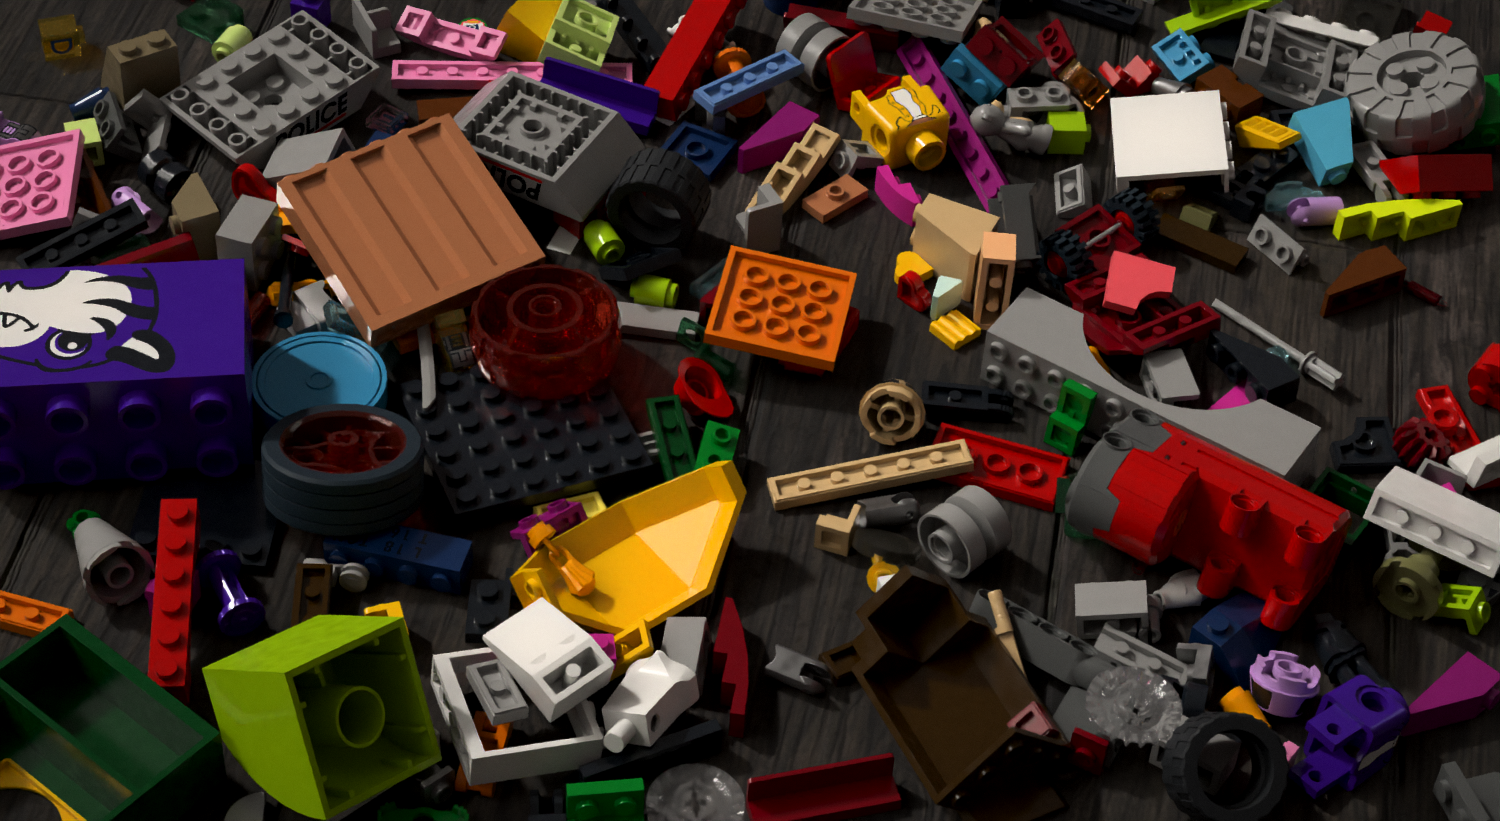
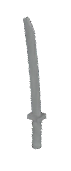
(427, 366)

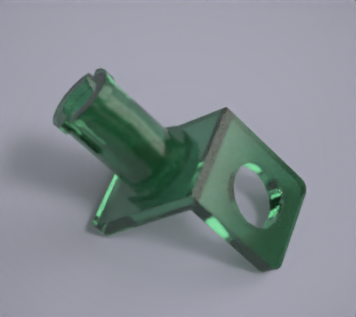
(704, 350)

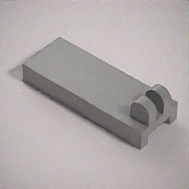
(1136, 653)

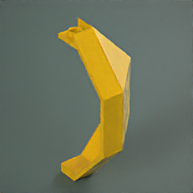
(646, 552)

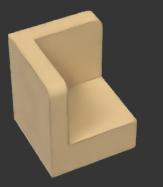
(837, 533)

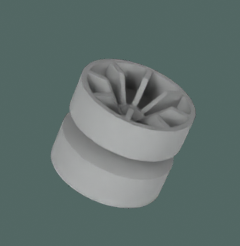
(810, 42)
(964, 531)

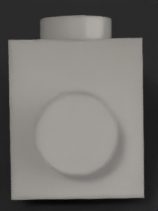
(1035, 99)
(153, 116)

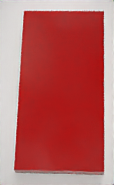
(1007, 468)

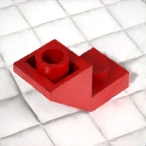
(1134, 78)

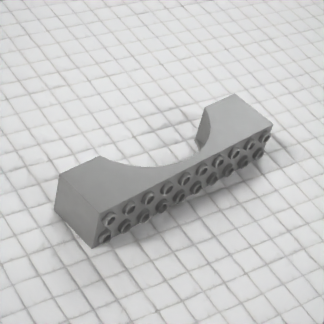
(1044, 344)

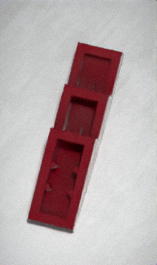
(731, 662)

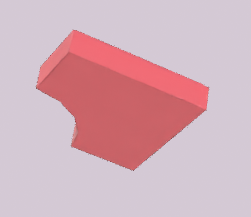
(1134, 281)

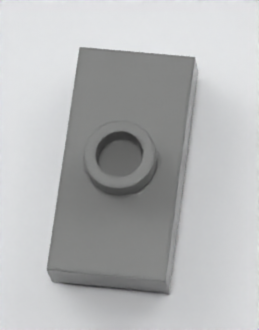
(497, 692)

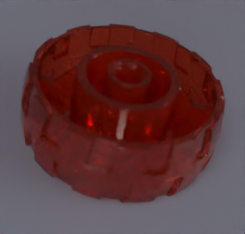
(545, 331)

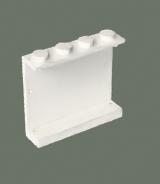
(1171, 137)

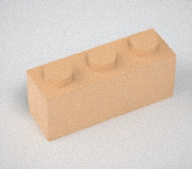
(994, 278)

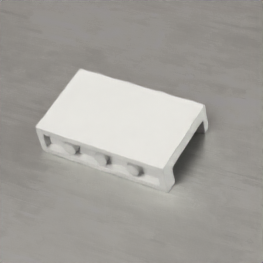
(1437, 520)

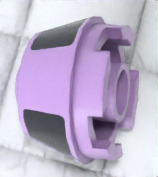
(1283, 684)

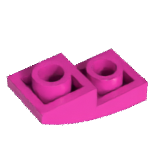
(896, 196)

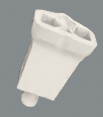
(648, 701)

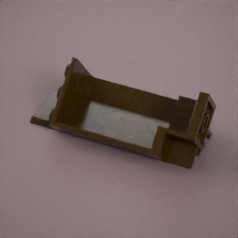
(948, 699)

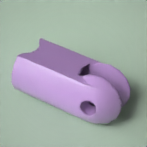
(127, 193)
(1314, 210)

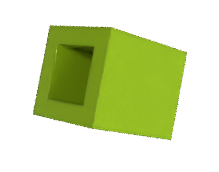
(1069, 132)

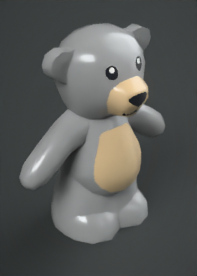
(1017, 131)

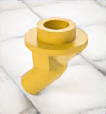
(879, 569)

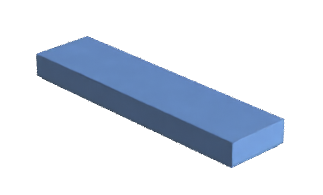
(748, 81)

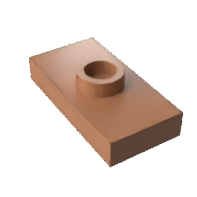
(834, 198)

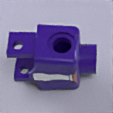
(1356, 716)

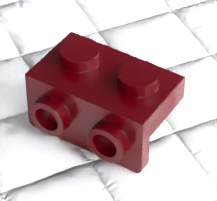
(1056, 47)

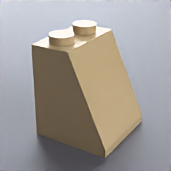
(951, 239)

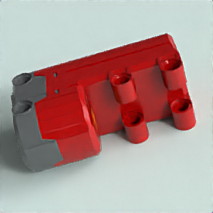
(1181, 497)

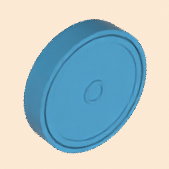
(316, 372)

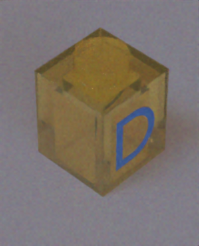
(60, 37)

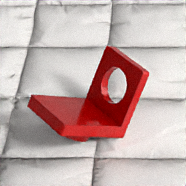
(1432, 22)

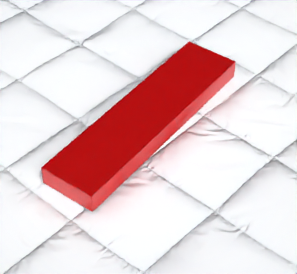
(1465, 436)

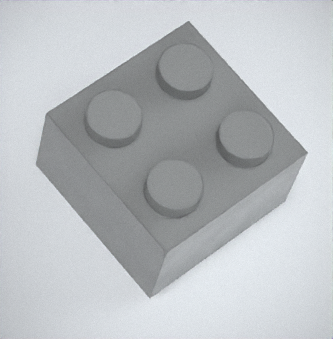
(253, 234)

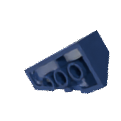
(1236, 637)

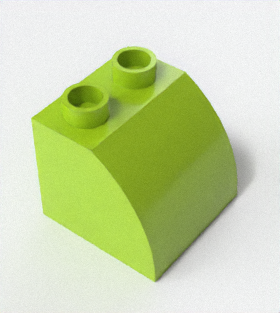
(325, 712)

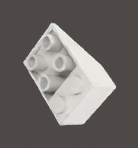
(550, 658)

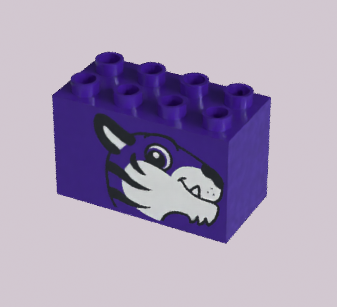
(125, 371)

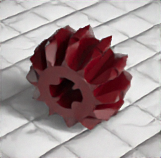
(1420, 440)

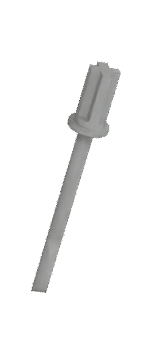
(1309, 363)

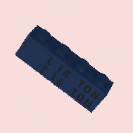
(406, 556)

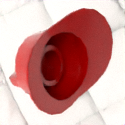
(702, 389)

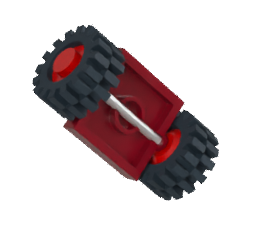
(1091, 238)

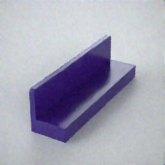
(633, 101)

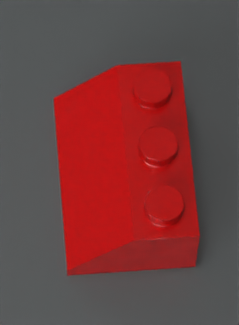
(1440, 175)

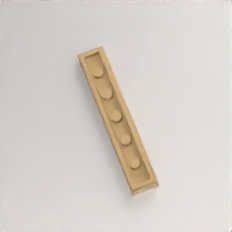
(870, 474)

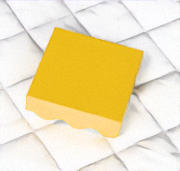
(954, 329)

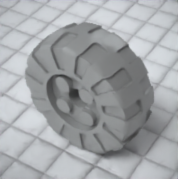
(1416, 92)

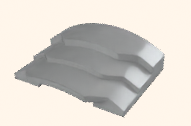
(1290, 65)

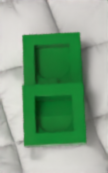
(1071, 417)

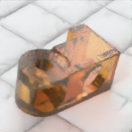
(1081, 82)

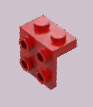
(854, 68)

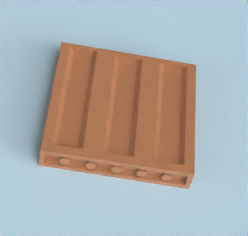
(407, 227)

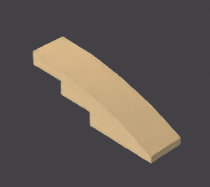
(800, 165)

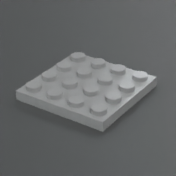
(923, 18)

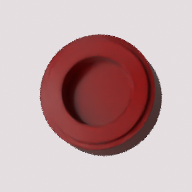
(1445, 419)

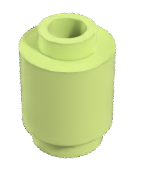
(230, 41)

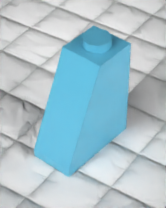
(1325, 140)

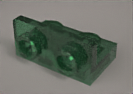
(210, 18)

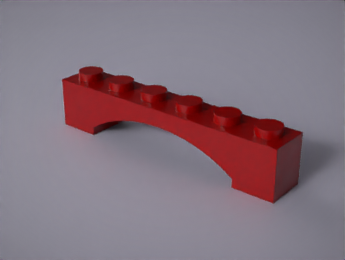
(173, 596)

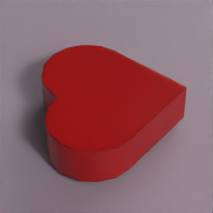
(912, 291)

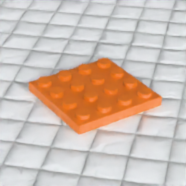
(780, 308)

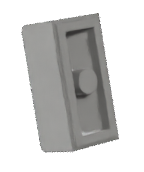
(1072, 192)

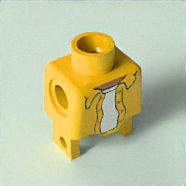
(904, 125)

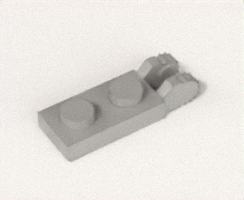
(1366, 163)

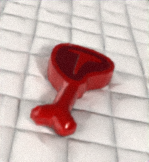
(251, 182)

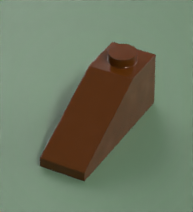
(1366, 279)

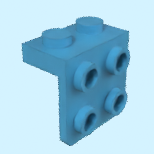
(972, 75)

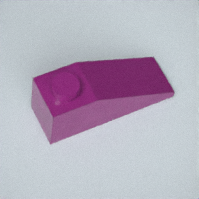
(776, 137)
(1455, 696)

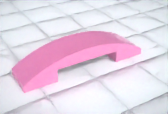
(449, 37)

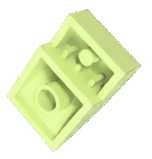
(580, 34)

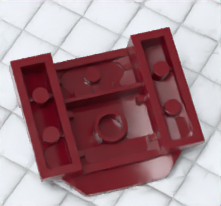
(1153, 325)

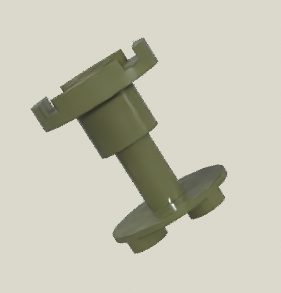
(1412, 584)

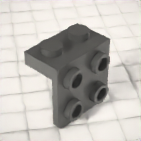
(1468, 798)

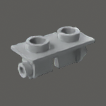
(1277, 245)

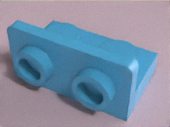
(1183, 56)

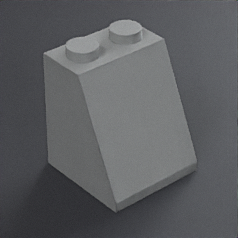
(304, 151)

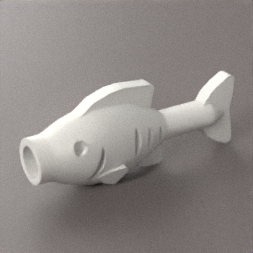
(1181, 590)

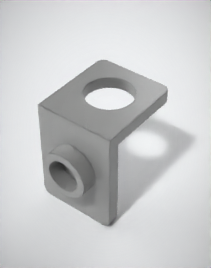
(1441, 475)

